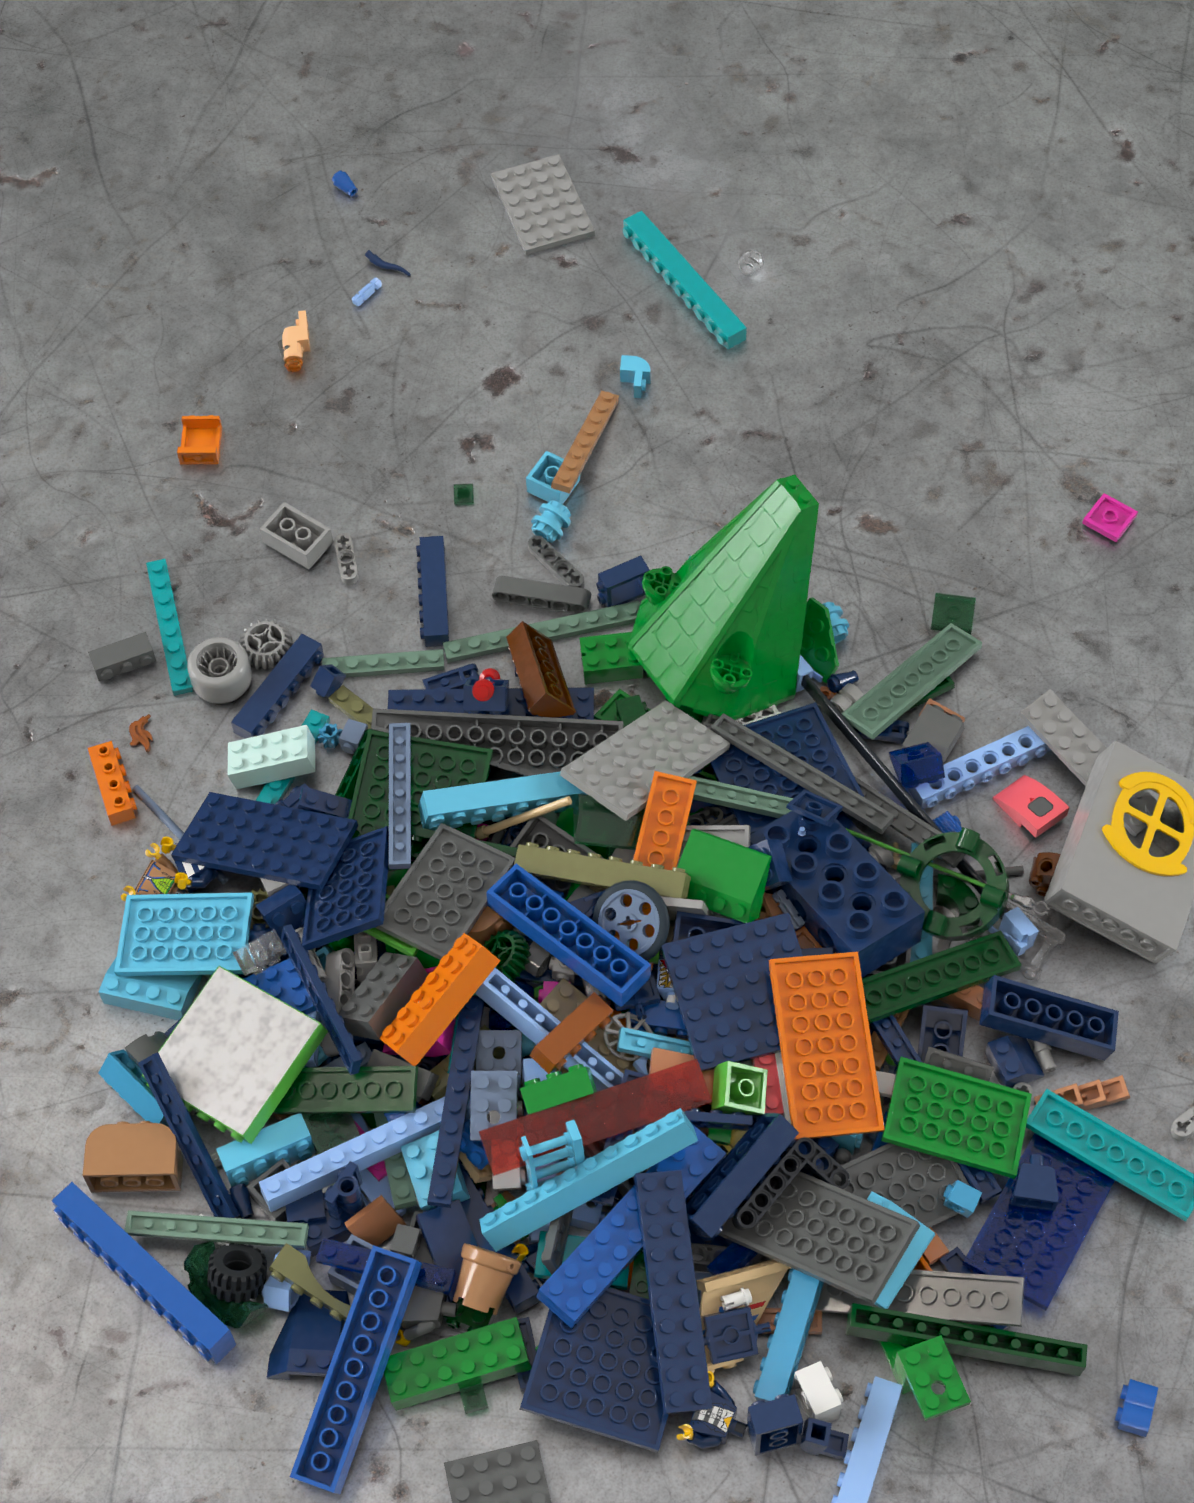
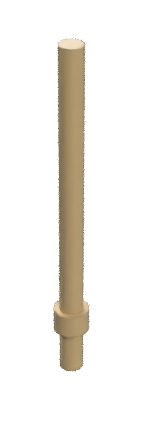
(484, 831)

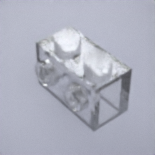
(260, 952)

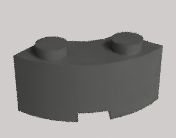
(145, 1046)

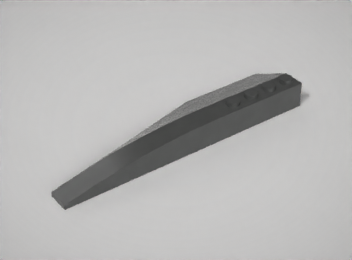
(518, 742)

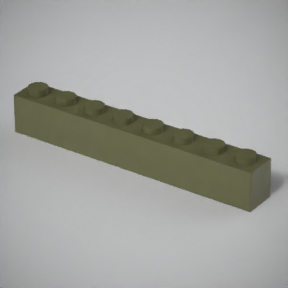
(599, 872)

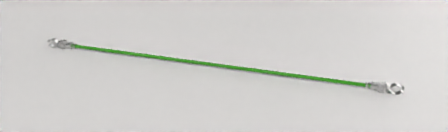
(1024, 901)

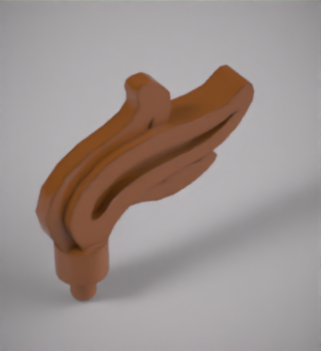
(140, 735)

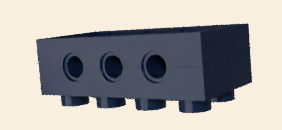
(844, 892)

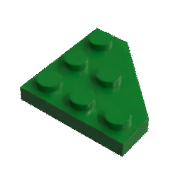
(818, 640)

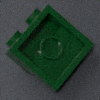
(469, 1318)

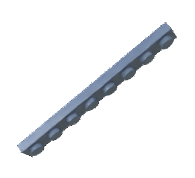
(399, 796)

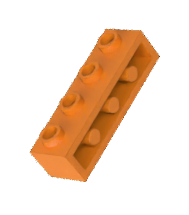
(111, 782)

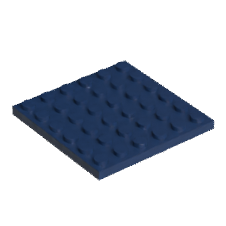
(797, 731)
(727, 988)
(601, 1372)

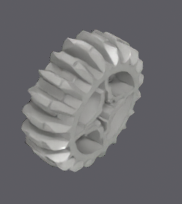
(262, 638)

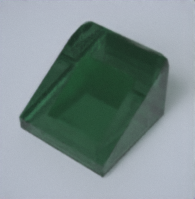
(463, 493)

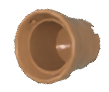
(484, 1278)

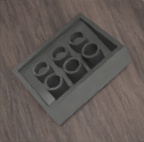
(545, 833)

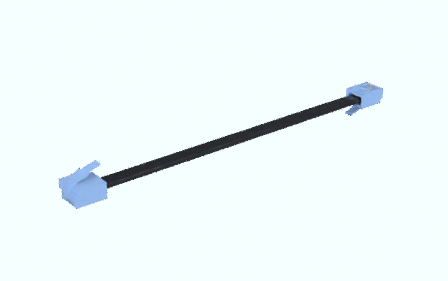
(1014, 925)

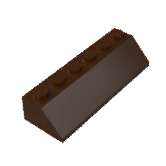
(539, 673)

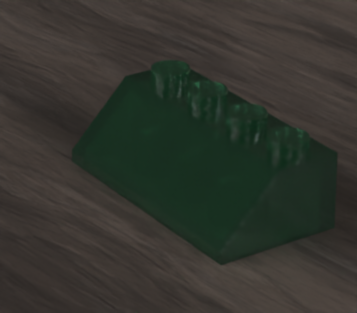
(601, 827)

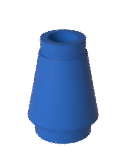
(343, 182)

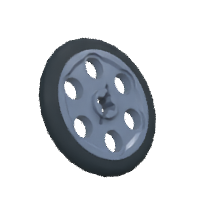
(640, 894)

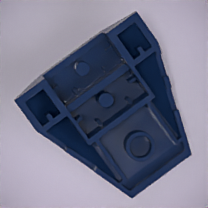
(306, 1340)

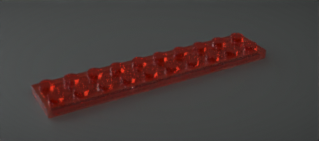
(599, 1114)

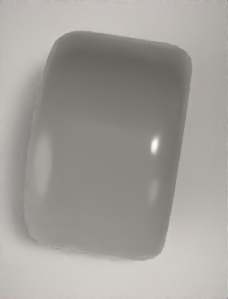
(219, 670)

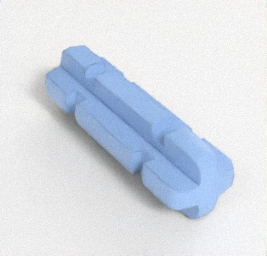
(366, 291)

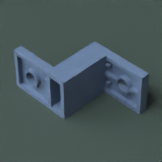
(495, 1081)

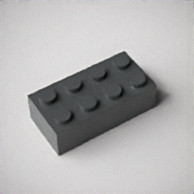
(382, 995)

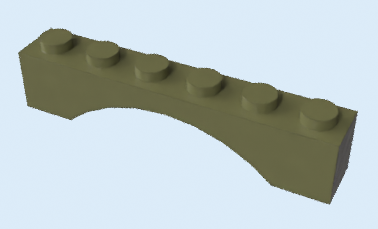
(294, 1269)

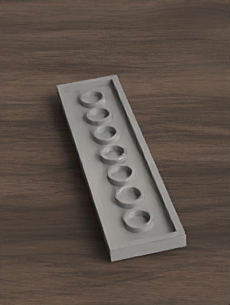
(1077, 748)

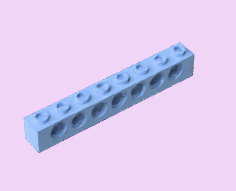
(983, 772)

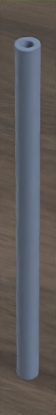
(167, 821)

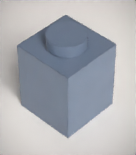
(352, 735)

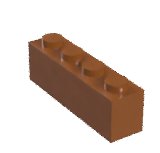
(571, 1033)

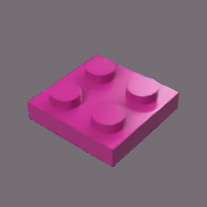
(1110, 517)

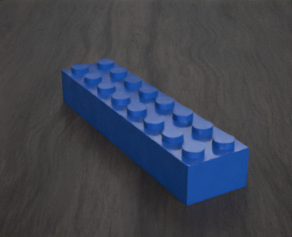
(569, 935)

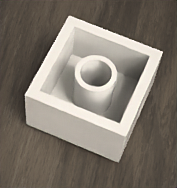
(817, 1392)

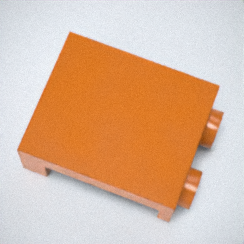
(200, 440)

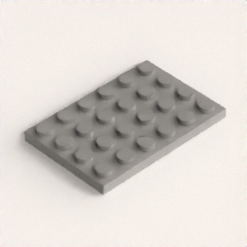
(542, 204)

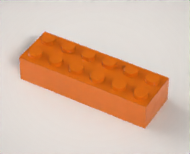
(439, 999)

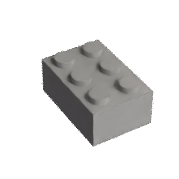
(296, 535)

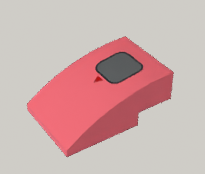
(1031, 805)

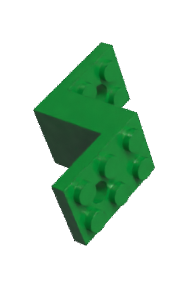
(923, 1366)

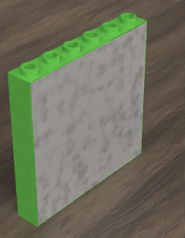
(238, 1054)

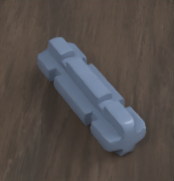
(787, 907)

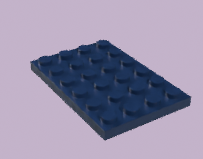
(353, 894)

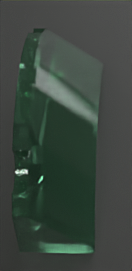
(231, 1314)

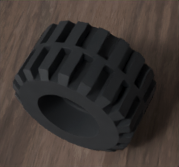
(237, 1272)

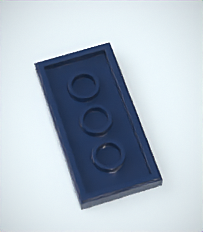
(445, 1233)

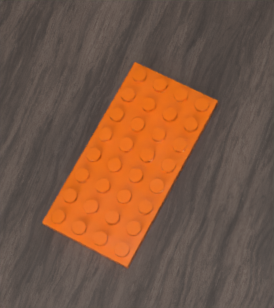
(826, 1045)

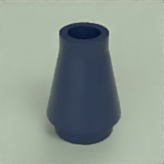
(838, 681)
(242, 1200)

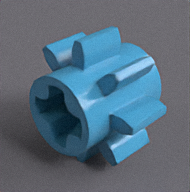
(329, 735)

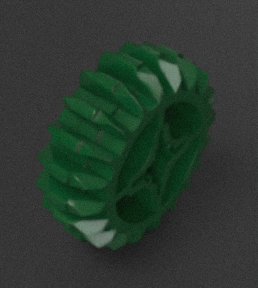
(511, 951)

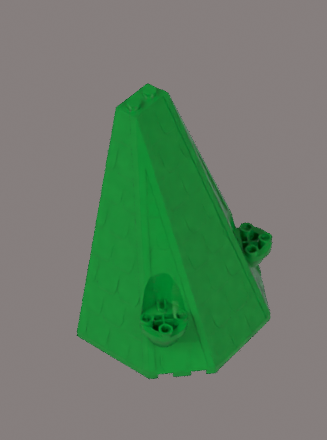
(734, 613)

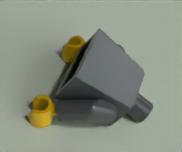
(424, 1314)

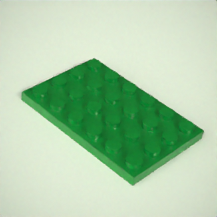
(957, 1117)

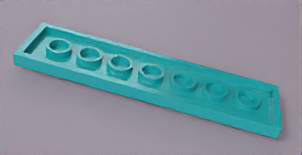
(1113, 1153)

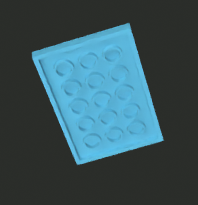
(183, 933)

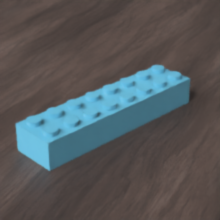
(493, 800)

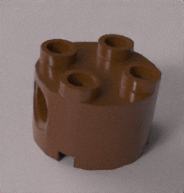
(1042, 871)

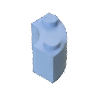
(279, 1294)

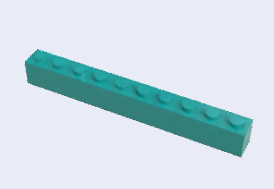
(684, 280)

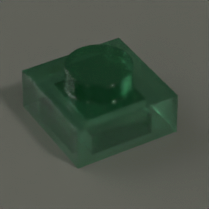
(473, 1398)

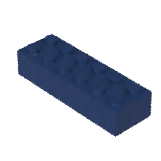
(1049, 1018)
(738, 1174)

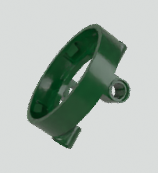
(993, 897)

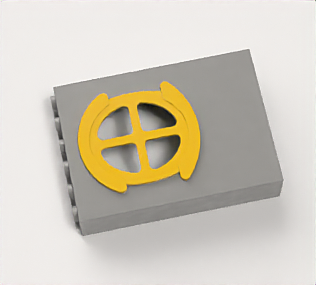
(1110, 881)

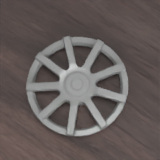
(628, 1016)

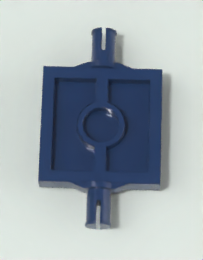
(646, 995)
(732, 1334)

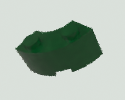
(955, 896)

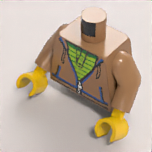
(157, 877)

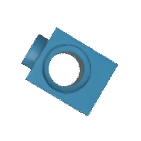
(961, 1198)

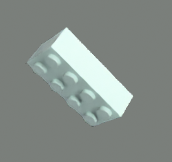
(271, 757)

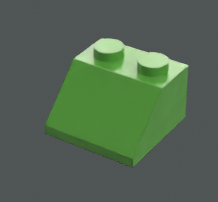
(739, 1088)

